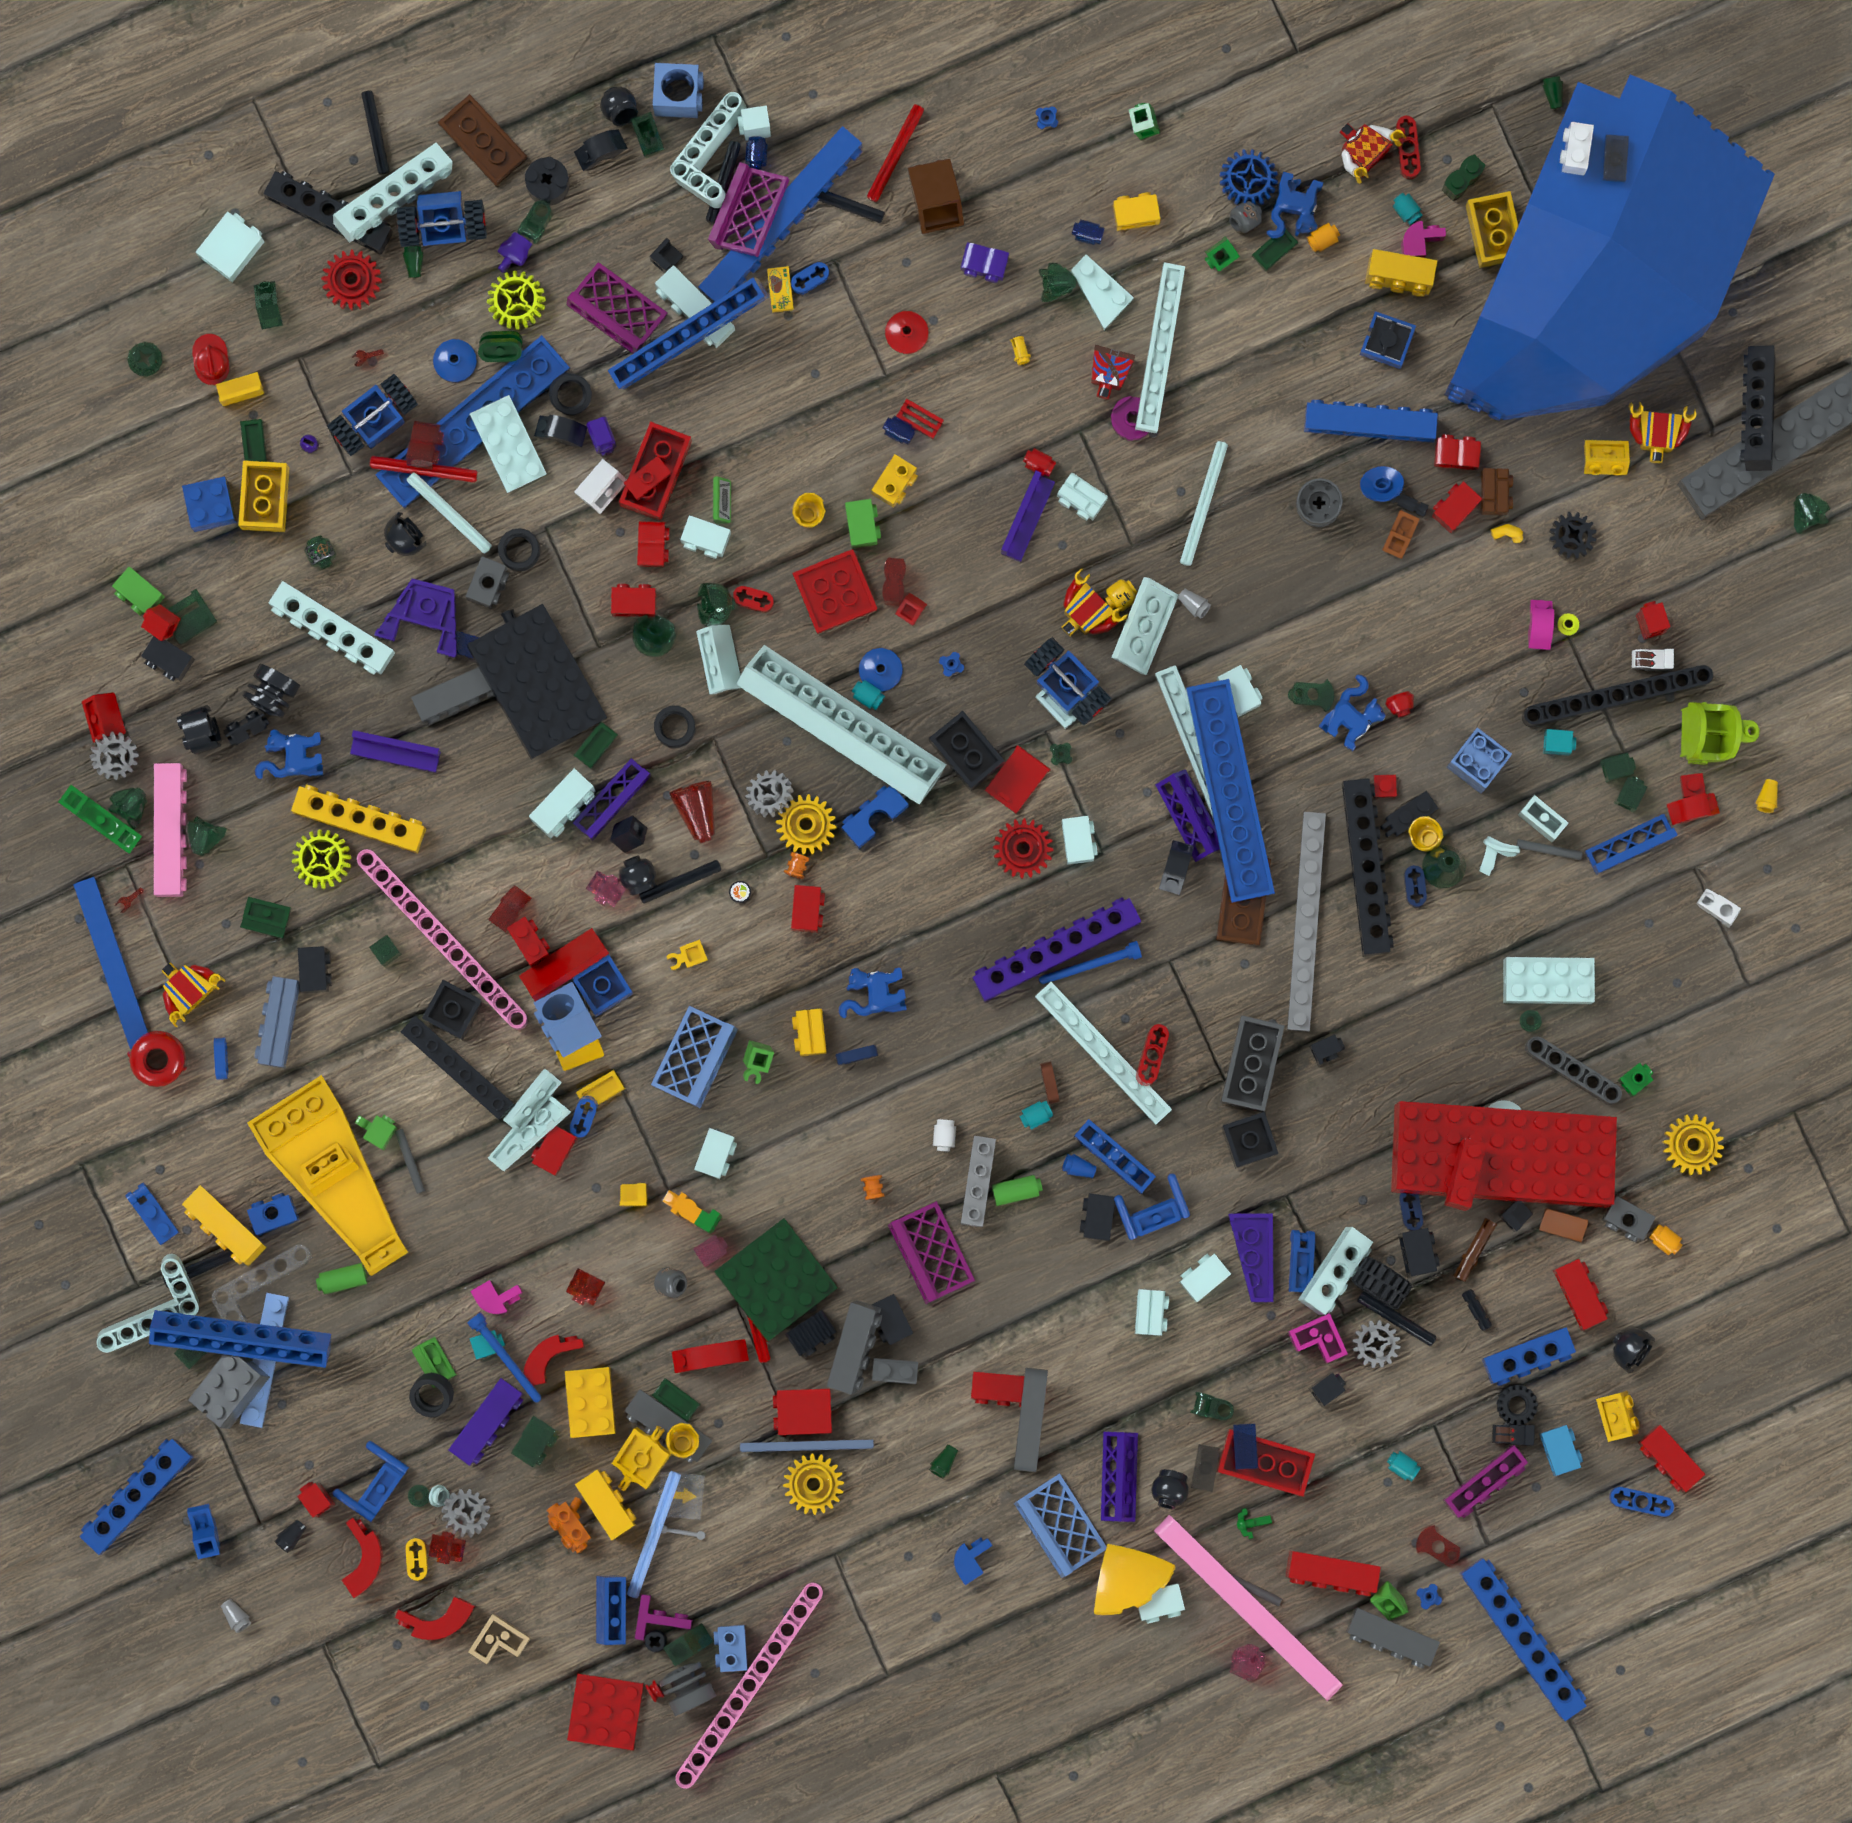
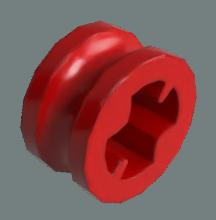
(654, 1691)

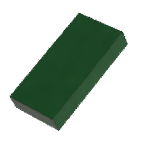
(1274, 250)
(253, 440)
(596, 745)
(676, 1399)

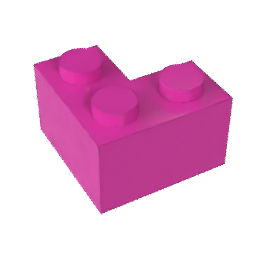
(1321, 1332)

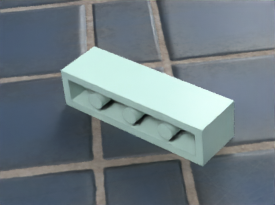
(688, 301)

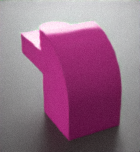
(1416, 236)
(1541, 624)
(491, 1301)

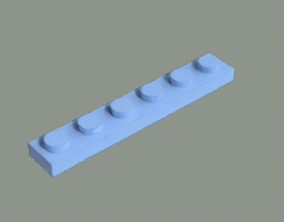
(273, 1315)

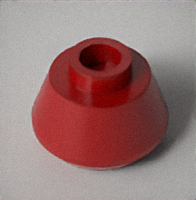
(1400, 704)

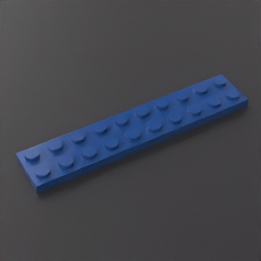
(519, 379)
(1230, 790)

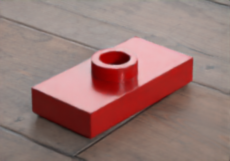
(647, 478)

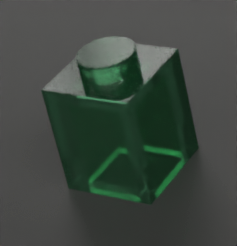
(1618, 767)
(1631, 793)
(385, 950)

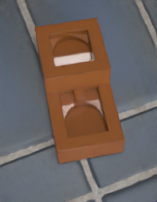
(1401, 534)

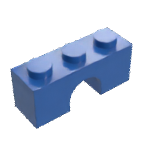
(887, 802)

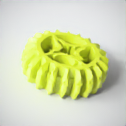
(508, 295)
(313, 866)

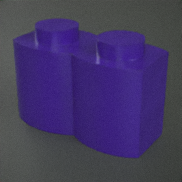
(984, 262)
(601, 436)

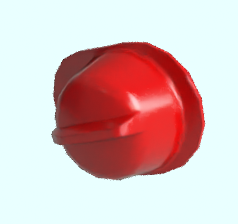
(210, 359)

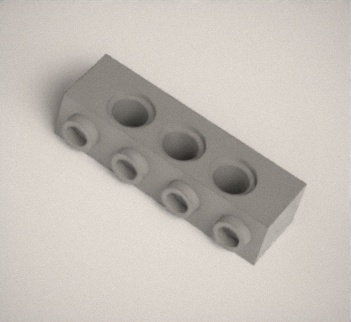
(978, 1181)

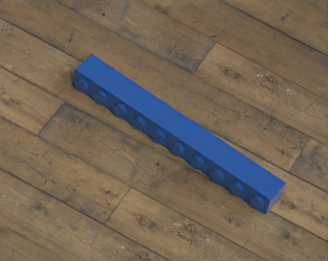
(796, 199)

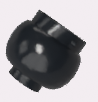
(619, 106)
(637, 875)
(1170, 1489)

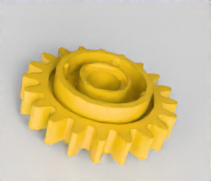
(806, 838)
(1706, 1141)
(813, 1469)

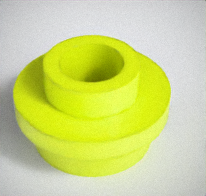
(1561, 624)

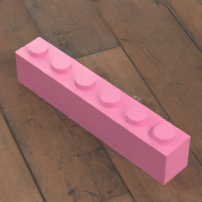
(169, 830)

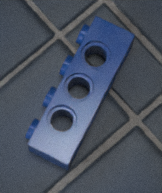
(1114, 1156)
(1559, 1338)

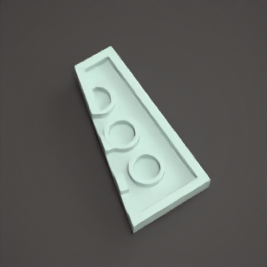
(517, 1144)

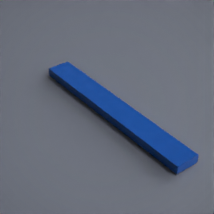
(111, 960)

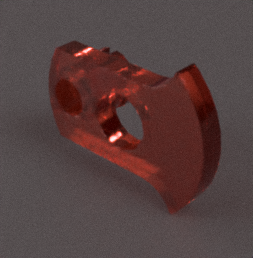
(1428, 1537)

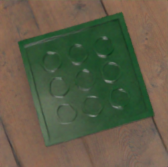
(775, 1279)

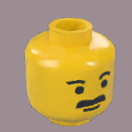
(1121, 594)

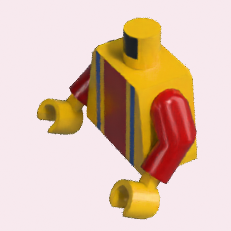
(1659, 430)
(1087, 609)
(187, 989)

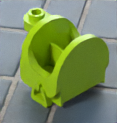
(1714, 732)

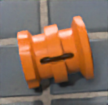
(797, 865)
(873, 1187)

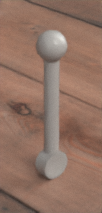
(700, 1535)

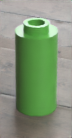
(1016, 1190)
(342, 1278)

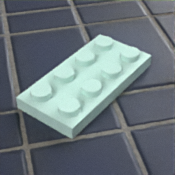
(508, 443)
(1145, 626)

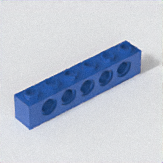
(179, 1459)

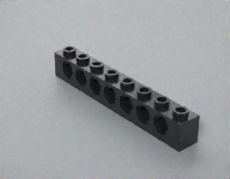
(1369, 944)

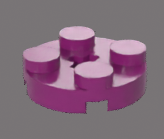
(1120, 416)

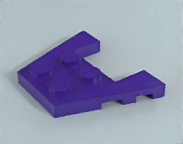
(425, 606)

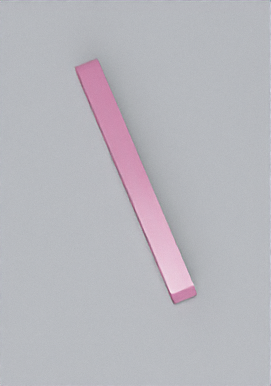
(433, 933)
(1248, 1607)
(744, 1695)

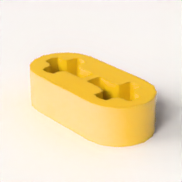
(422, 1557)

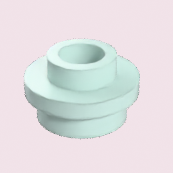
(438, 1495)

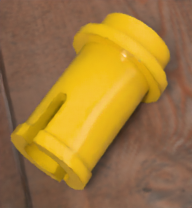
(1020, 350)

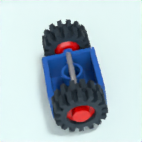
(441, 220)
(373, 416)
(1067, 681)

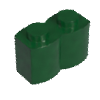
(1459, 180)

